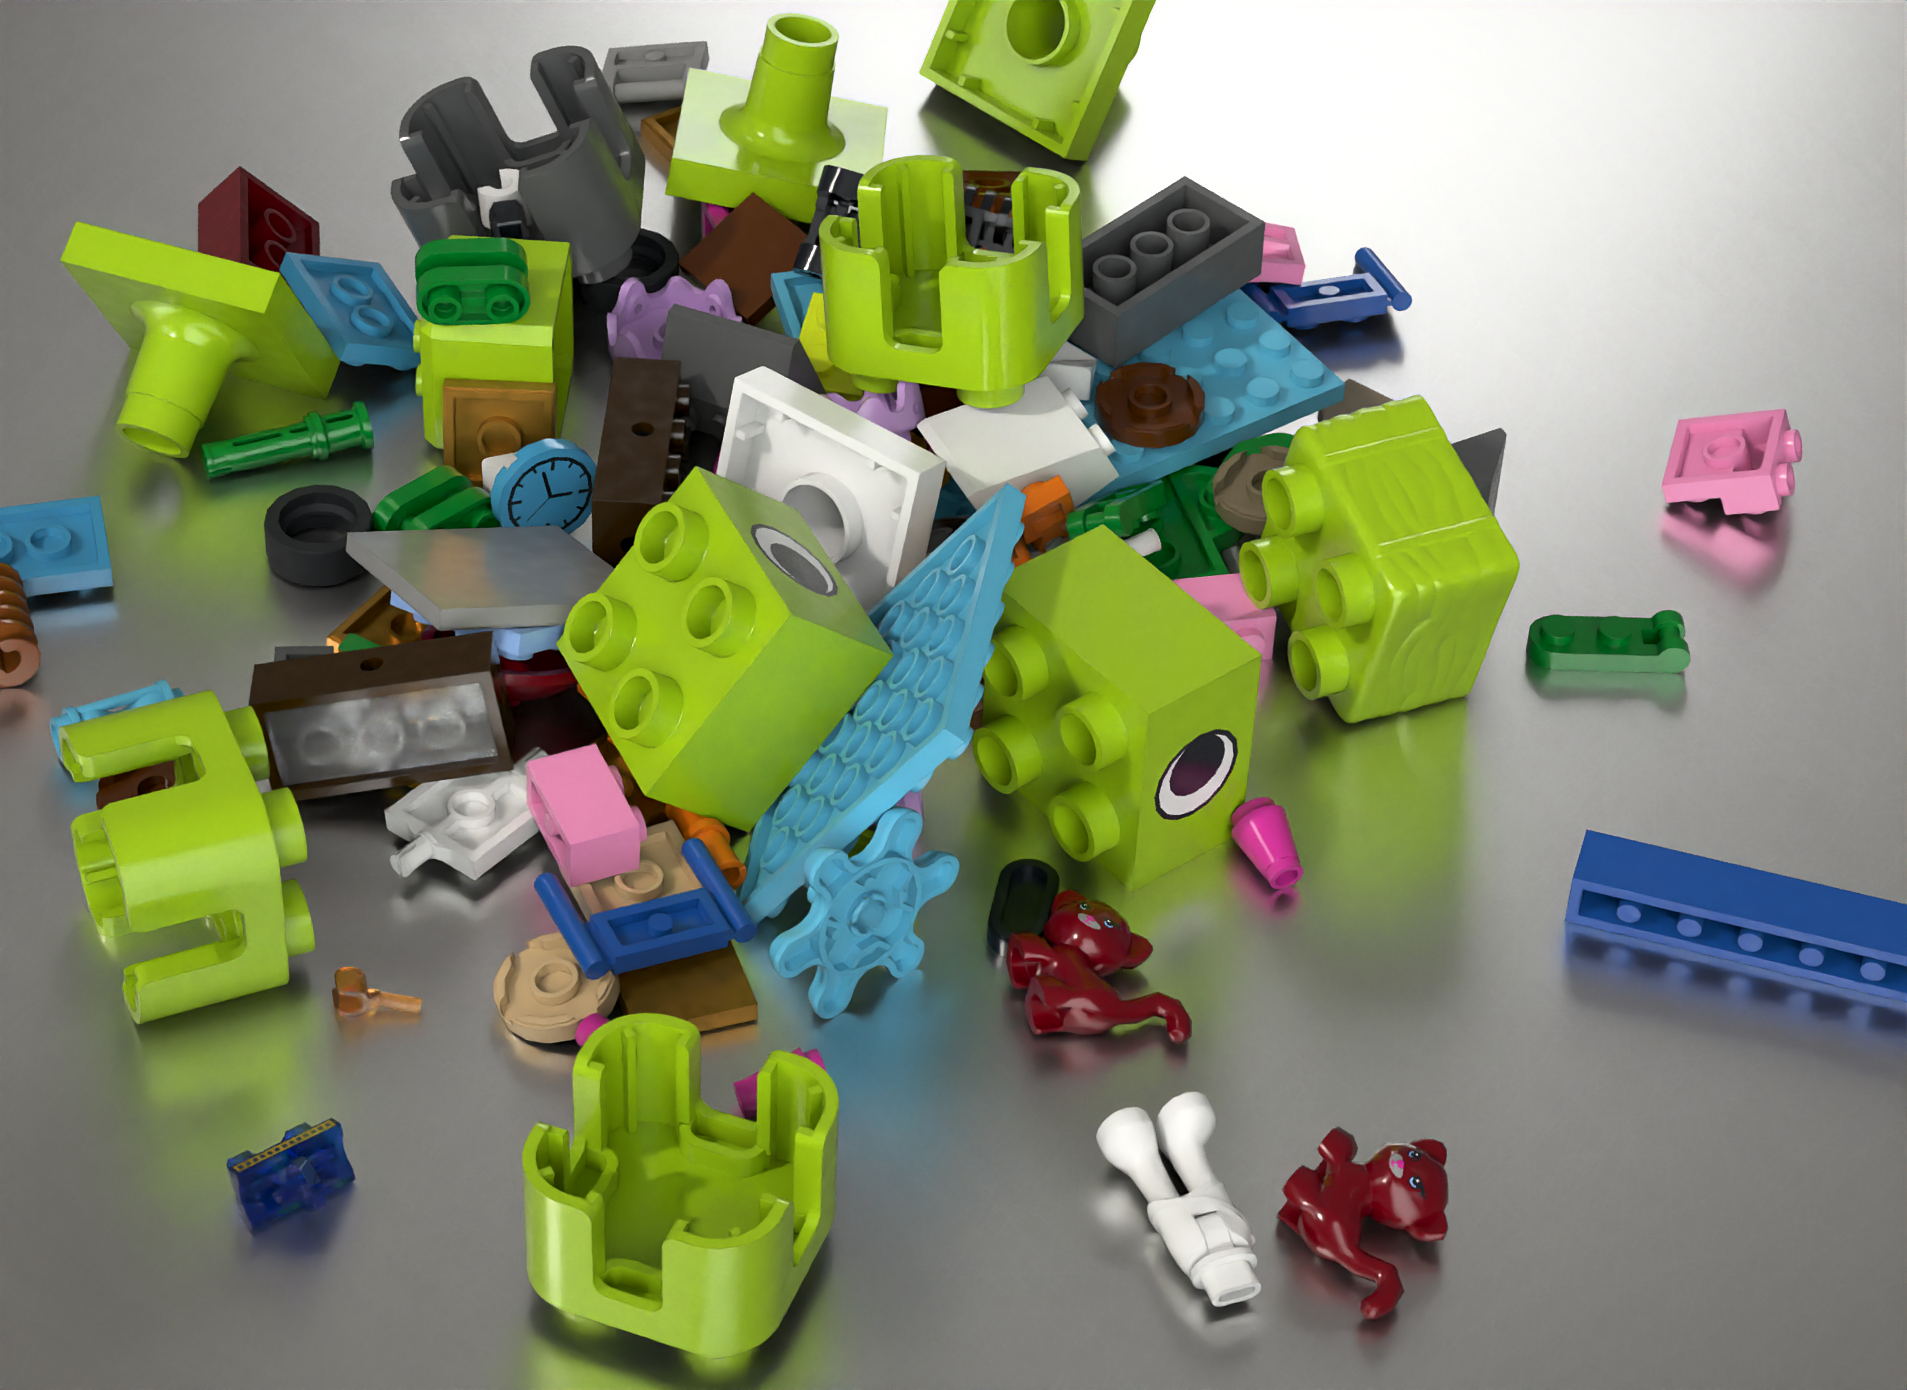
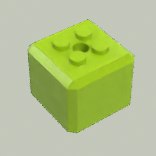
(526, 350)

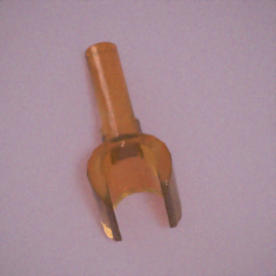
(354, 997)

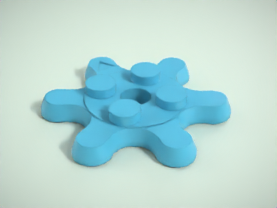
(855, 933)

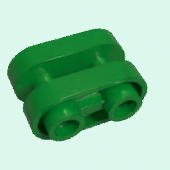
(472, 281)
(435, 501)

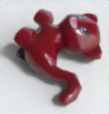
(1065, 973)
(1396, 1187)

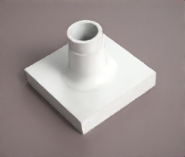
(850, 479)

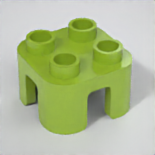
(932, 305)
(191, 851)
(673, 1208)

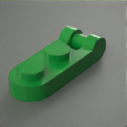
(1119, 509)
(1610, 643)

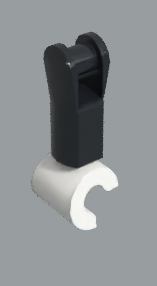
(504, 208)

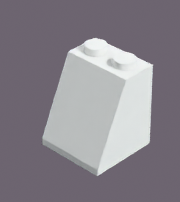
(1022, 445)

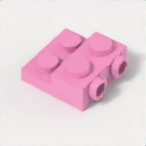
(1734, 459)

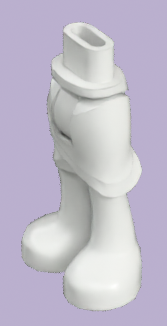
(1202, 1228)

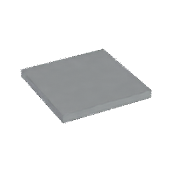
(483, 573)

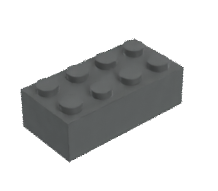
(1163, 268)

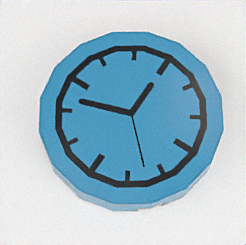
(545, 486)

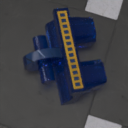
(290, 1173)

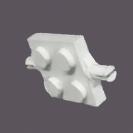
(464, 820)

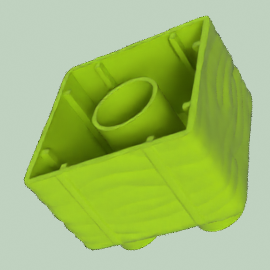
(1380, 562)

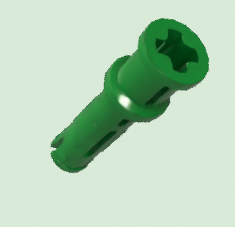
(313, 436)

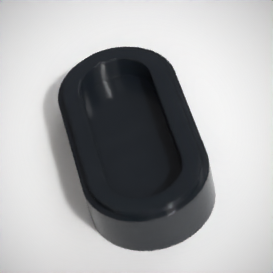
(1021, 901)

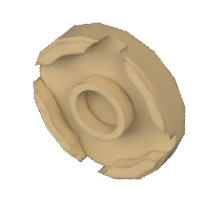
(547, 993)

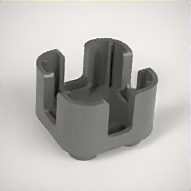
(576, 182)

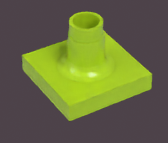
(1039, 63)
(773, 129)
(193, 326)

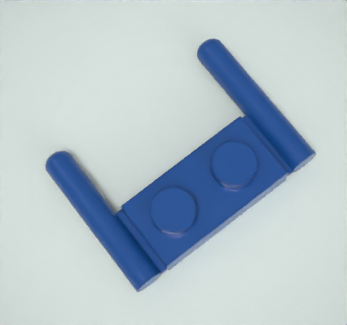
(1335, 298)
(655, 928)

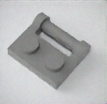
(653, 70)

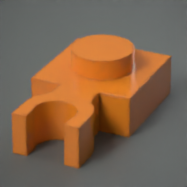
(1045, 512)

